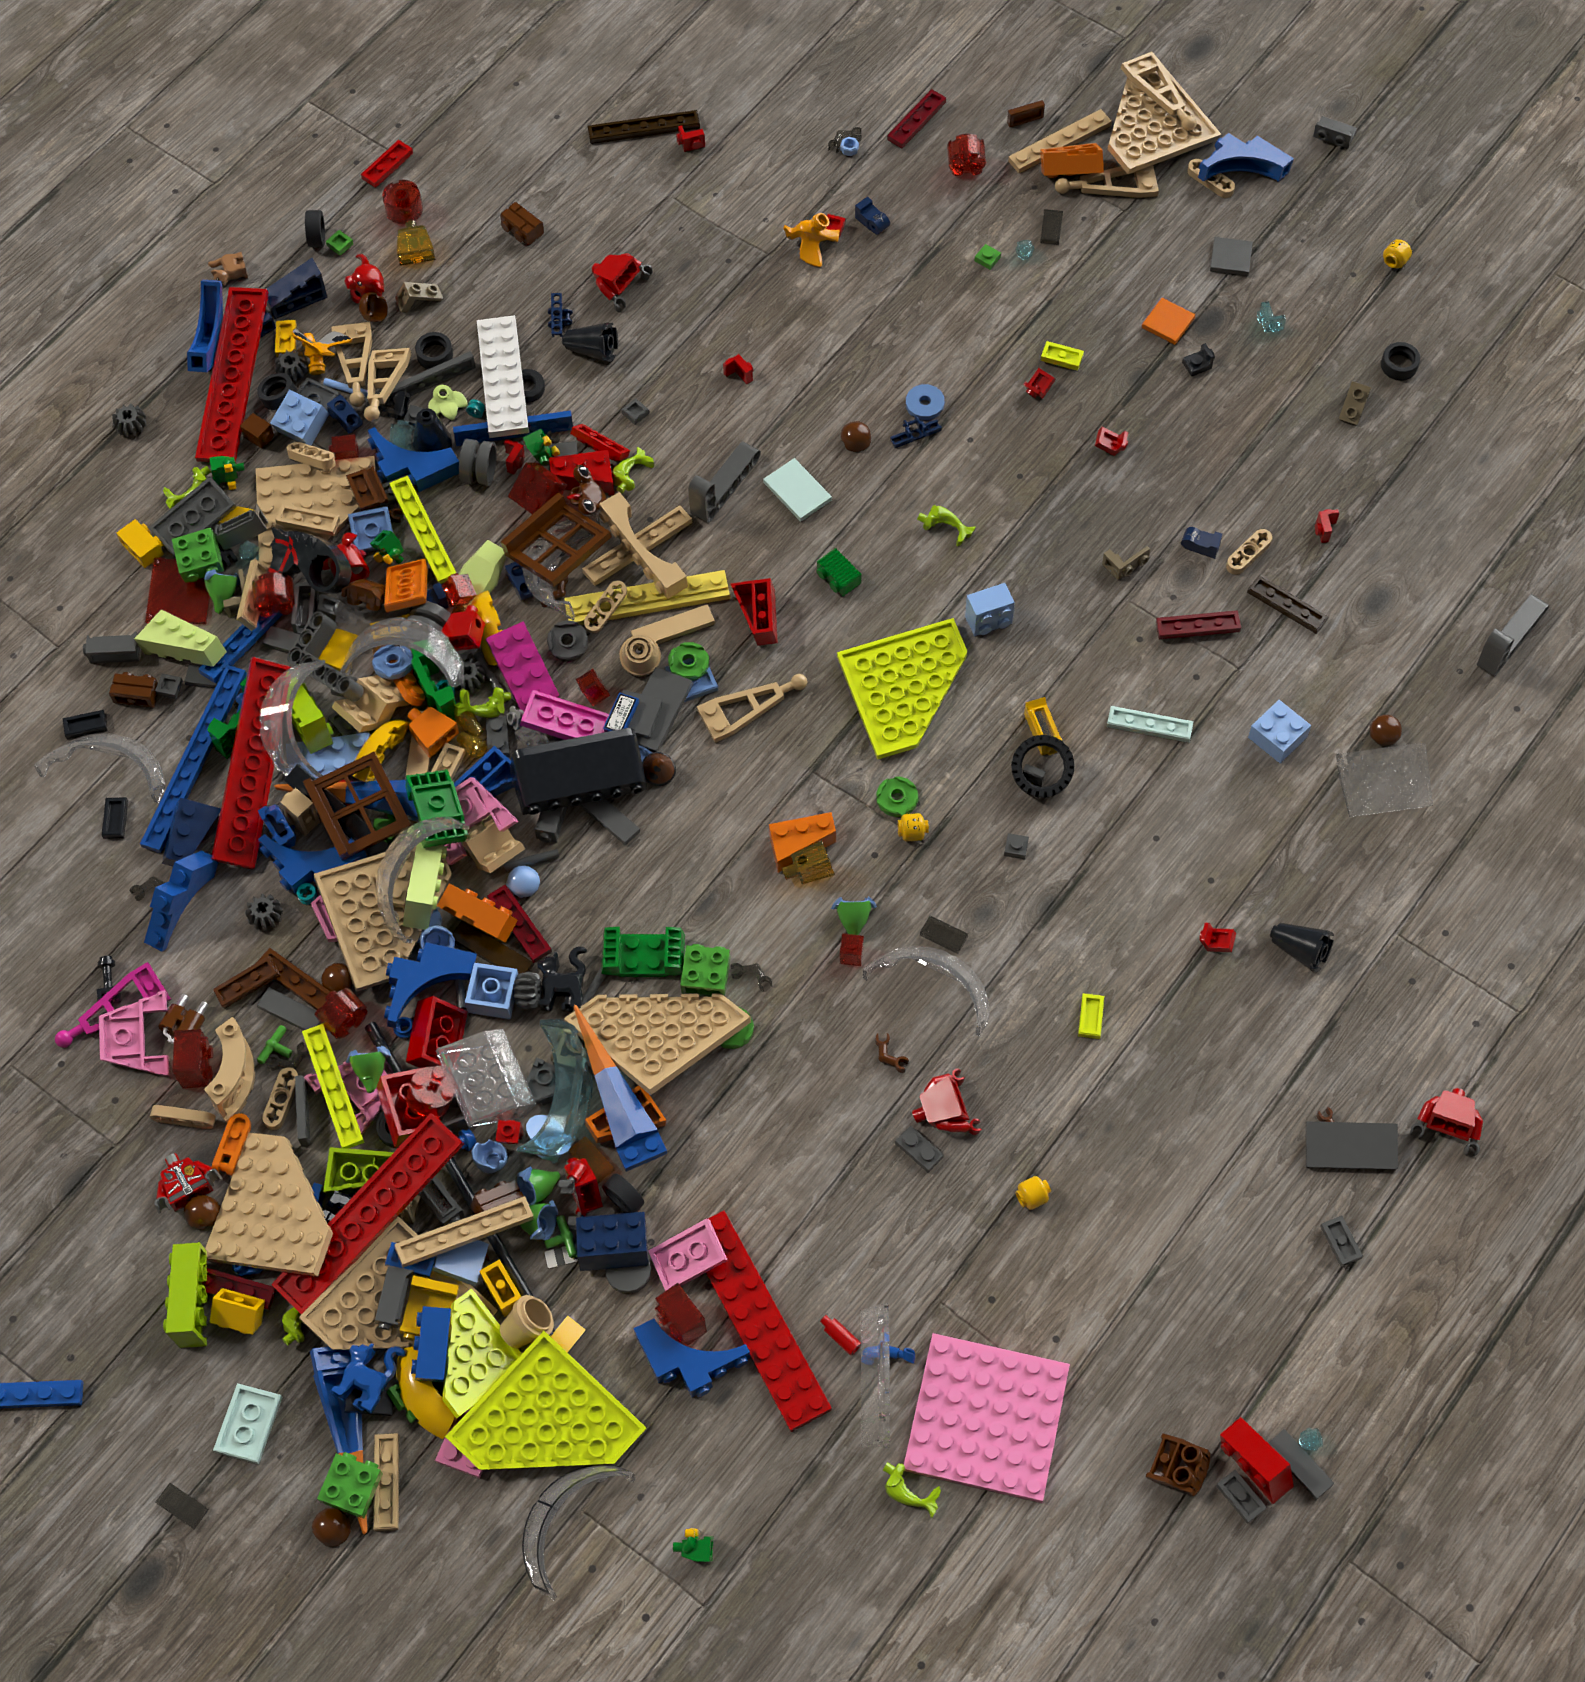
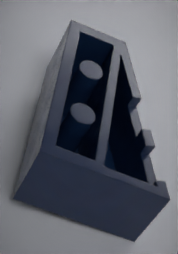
(296, 290)
(187, 829)

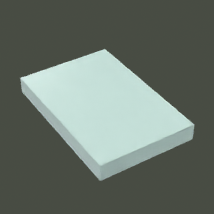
(797, 489)
(247, 1423)

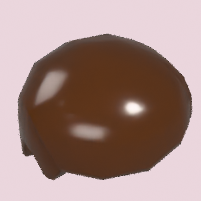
(373, 307)
(856, 436)
(1385, 730)
(336, 977)
(201, 1211)
(331, 1527)

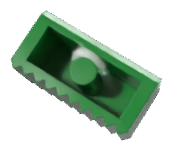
(838, 572)

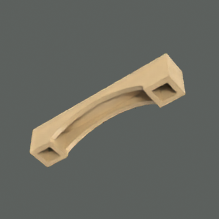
(666, 576)

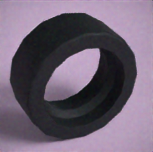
(315, 228)
(429, 339)
(1403, 349)
(271, 383)
(623, 1194)

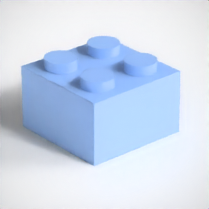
(299, 418)
(989, 609)
(1279, 731)
(491, 991)

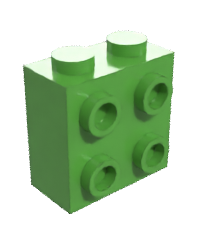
(197, 554)
(705, 970)
(350, 1485)

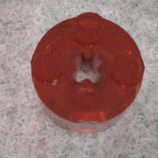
(966, 155)
(402, 201)
(273, 594)
(341, 1012)
(430, 1091)

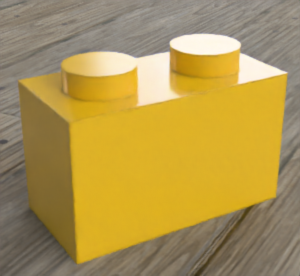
(140, 543)
(500, 1286)
(237, 1311)

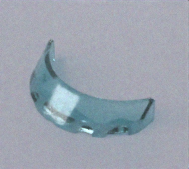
(571, 1091)

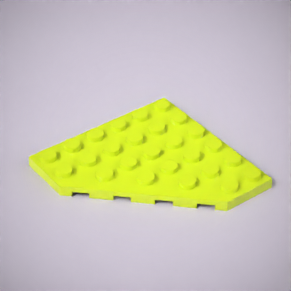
(902, 683)
(545, 1416)

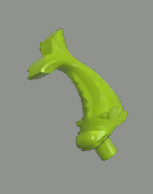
(620, 473)
(199, 477)
(942, 515)
(491, 709)
(292, 1326)
(897, 1490)

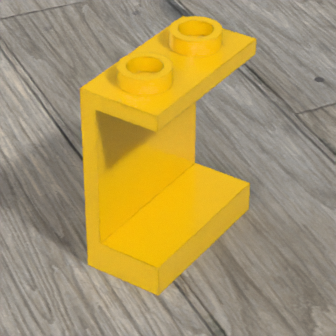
(429, 1294)

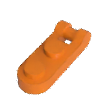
(410, 689)
(232, 1143)

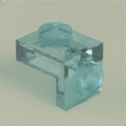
(1268, 321)
(401, 434)

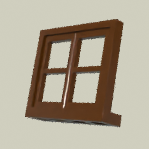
(537, 527)
(331, 818)

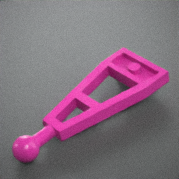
(147, 984)

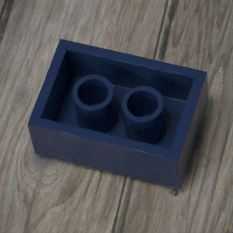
(612, 1241)

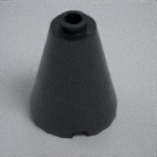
(593, 341)
(430, 432)
(1303, 943)

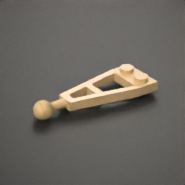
(1147, 64)
(1144, 178)
(359, 333)
(384, 359)
(717, 722)

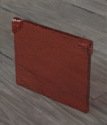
(171, 594)

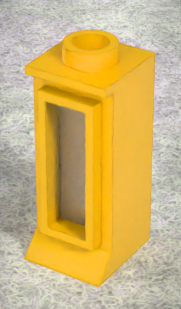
(1041, 722)

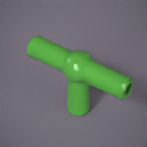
(273, 1045)
(565, 1237)

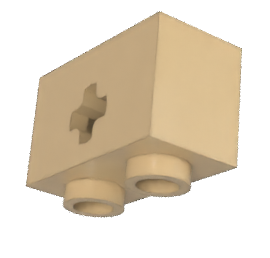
(300, 811)

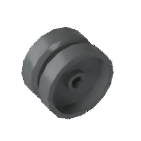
(477, 462)
(430, 613)

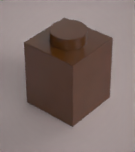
(257, 430)

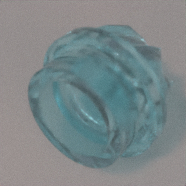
(1024, 249)
(248, 551)
(1311, 1439)

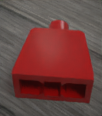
(464, 629)

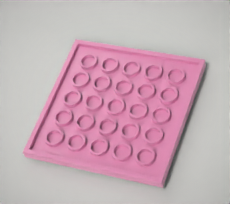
(986, 1417)

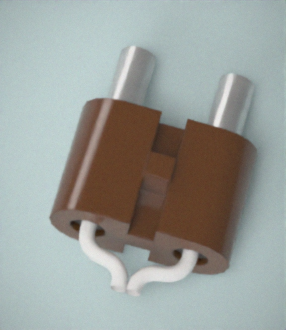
(180, 1019)

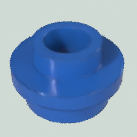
(403, 1021)
(467, 1138)

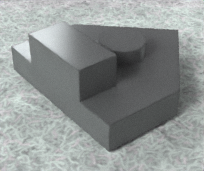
(542, 1081)

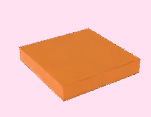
(1168, 321)

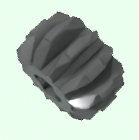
(292, 364)
(129, 420)
(473, 676)
(260, 919)
(527, 990)

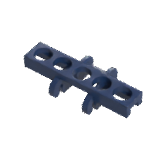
(561, 312)
(921, 426)

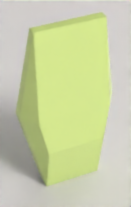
(485, 567)

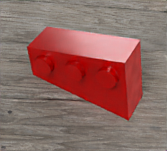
(596, 462)
(759, 608)
(1257, 1459)

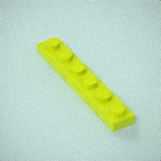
(422, 529)
(333, 1087)

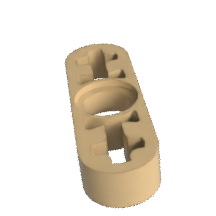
(1214, 186)
(311, 455)
(1247, 560)
(592, 615)
(279, 1088)
(182, 1117)

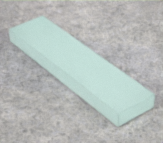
(1150, 724)

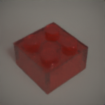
(535, 487)
(192, 1058)
(680, 1315)

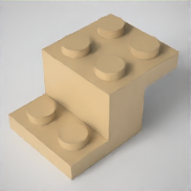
(374, 706)
(490, 846)

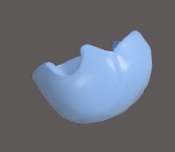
(523, 881)
(437, 935)
(489, 1156)

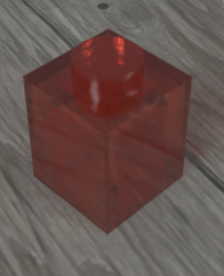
(344, 447)
(459, 590)
(592, 687)
(851, 949)

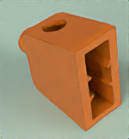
(431, 729)

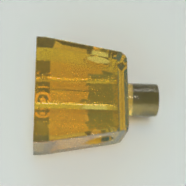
(414, 244)
(810, 864)

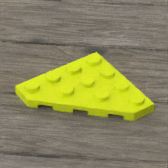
(474, 1354)

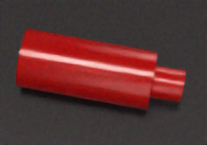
(841, 1335)

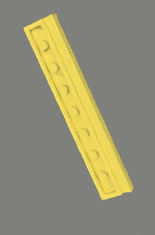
(646, 598)

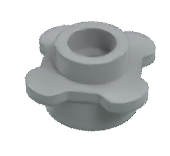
(514, 717)

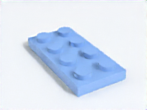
(335, 755)

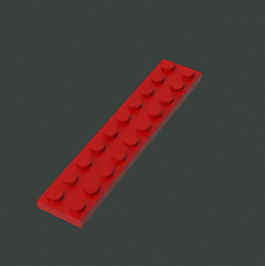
(232, 373)
(248, 774)
(374, 1208)
(765, 1331)

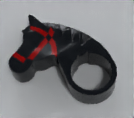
(306, 553)

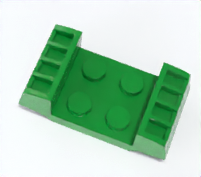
(441, 700)
(223, 734)
(436, 797)
(643, 953)

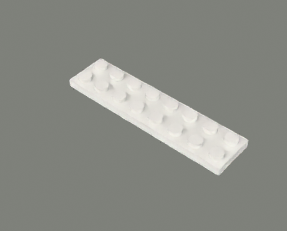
(502, 376)

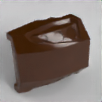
(365, 591)
(1180, 1465)

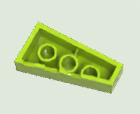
(310, 721)
(351, 1169)
(186, 1295)

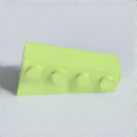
(176, 638)
(423, 885)

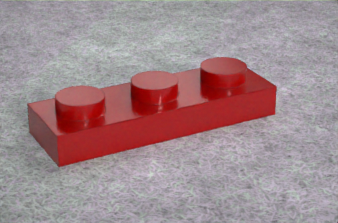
(387, 163)
(600, 442)

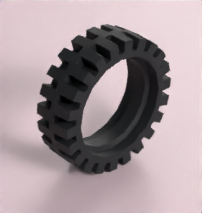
(1056, 744)

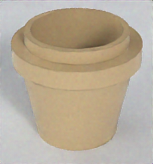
(641, 664)
(526, 1322)

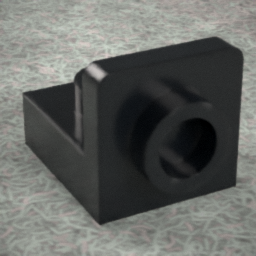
(1199, 361)
(400, 403)

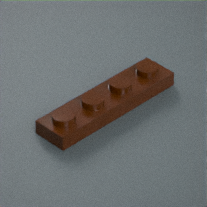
(298, 981)

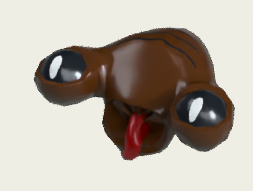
(588, 494)

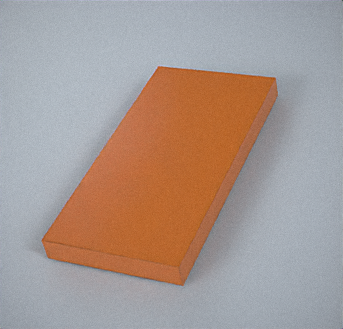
(406, 585)

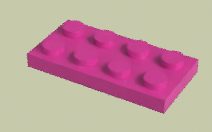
(520, 664)
(561, 717)

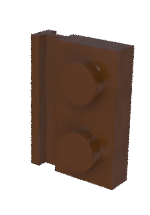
(367, 488)

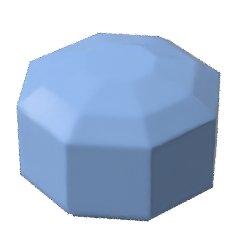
(849, 146)

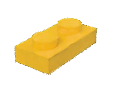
(284, 339)

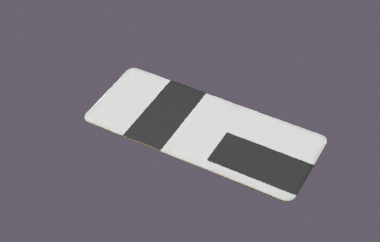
(558, 1257)

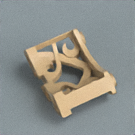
(236, 1074)

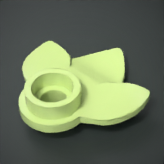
(447, 404)

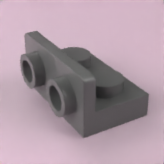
(1334, 132)

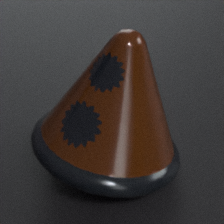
(658, 769)

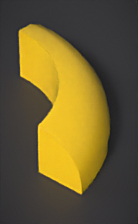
(490, 617)
(384, 737)
(422, 1397)

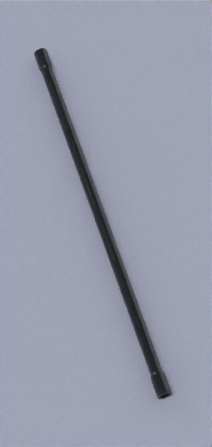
(379, 1040)

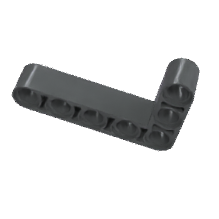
(709, 497)
(1504, 643)
(309, 648)

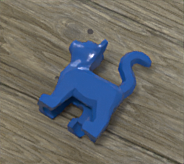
(278, 825)
(366, 1380)

